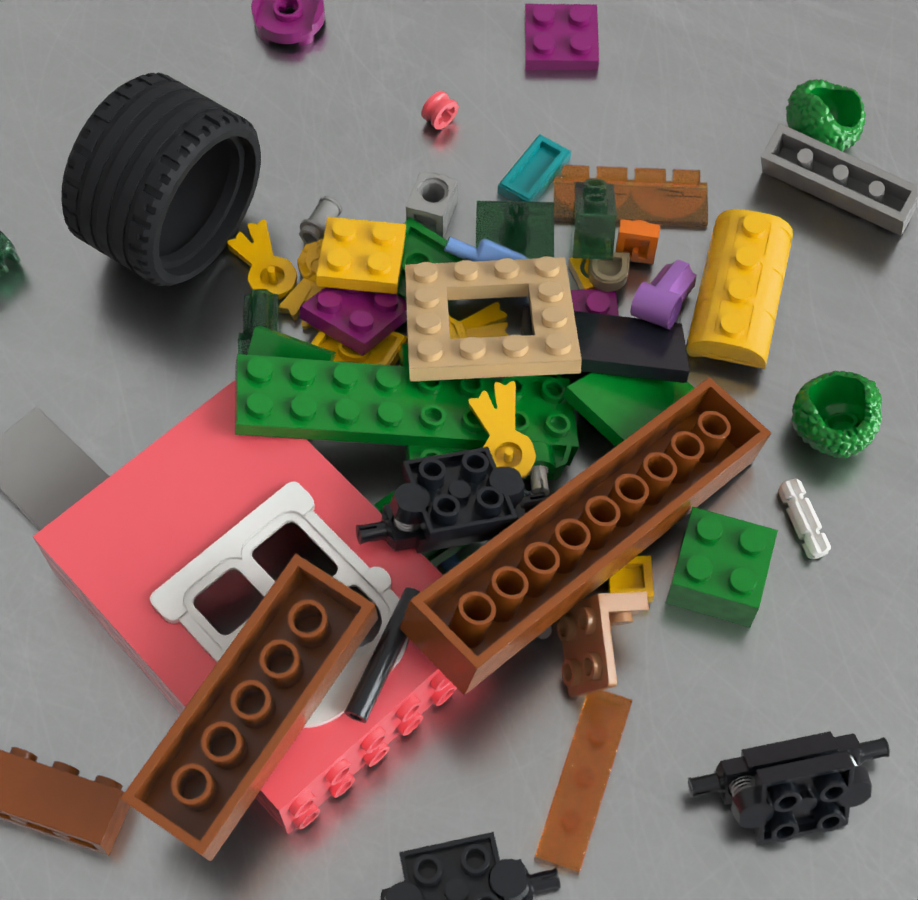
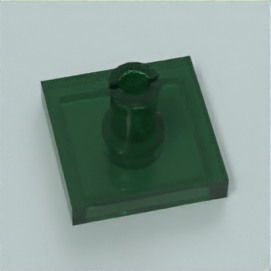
(518, 226)

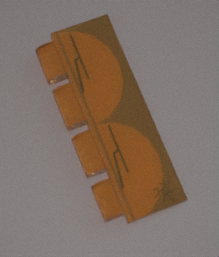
(644, 198)

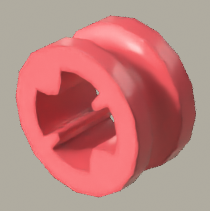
(439, 110)

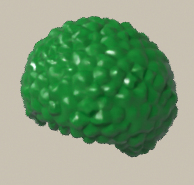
(826, 113)
(838, 413)

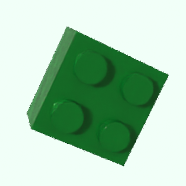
(722, 567)

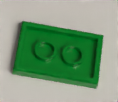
(622, 403)

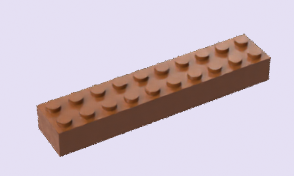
(581, 535)

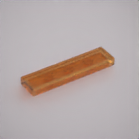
(583, 781)

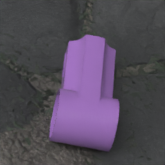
(663, 297)

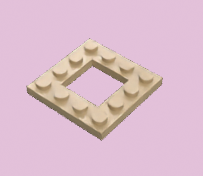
(548, 351)

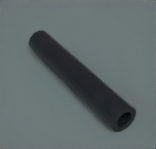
(380, 662)

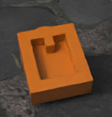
(638, 239)

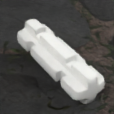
(804, 519)

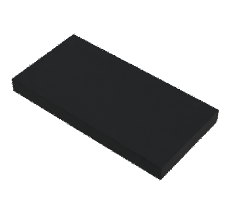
(626, 346)

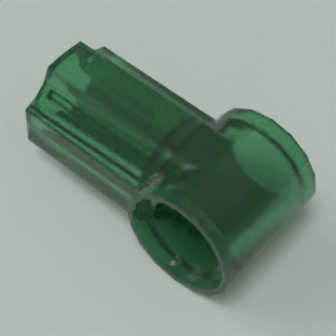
(259, 309)

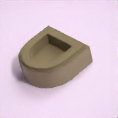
(609, 274)

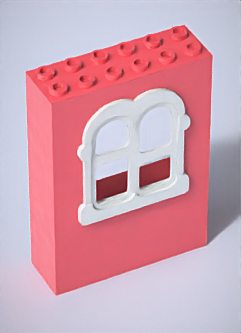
(189, 515)

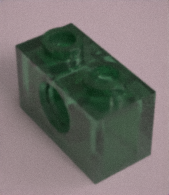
(593, 220)

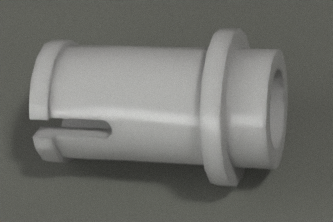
(314, 227)

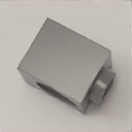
(435, 214)

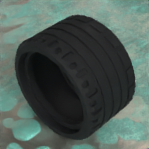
(160, 178)

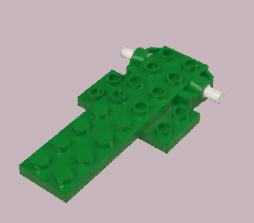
(384, 407)

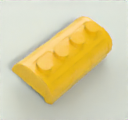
(740, 288)

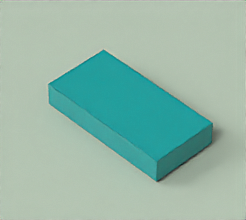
(534, 170)

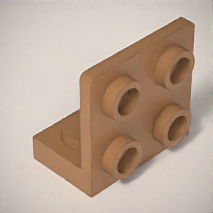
(588, 639)

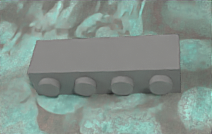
(840, 179)

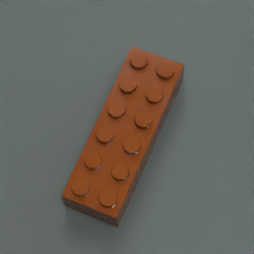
(251, 707)

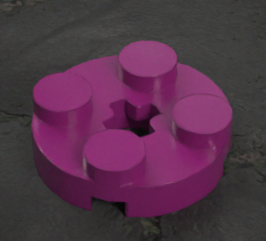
(288, 28)

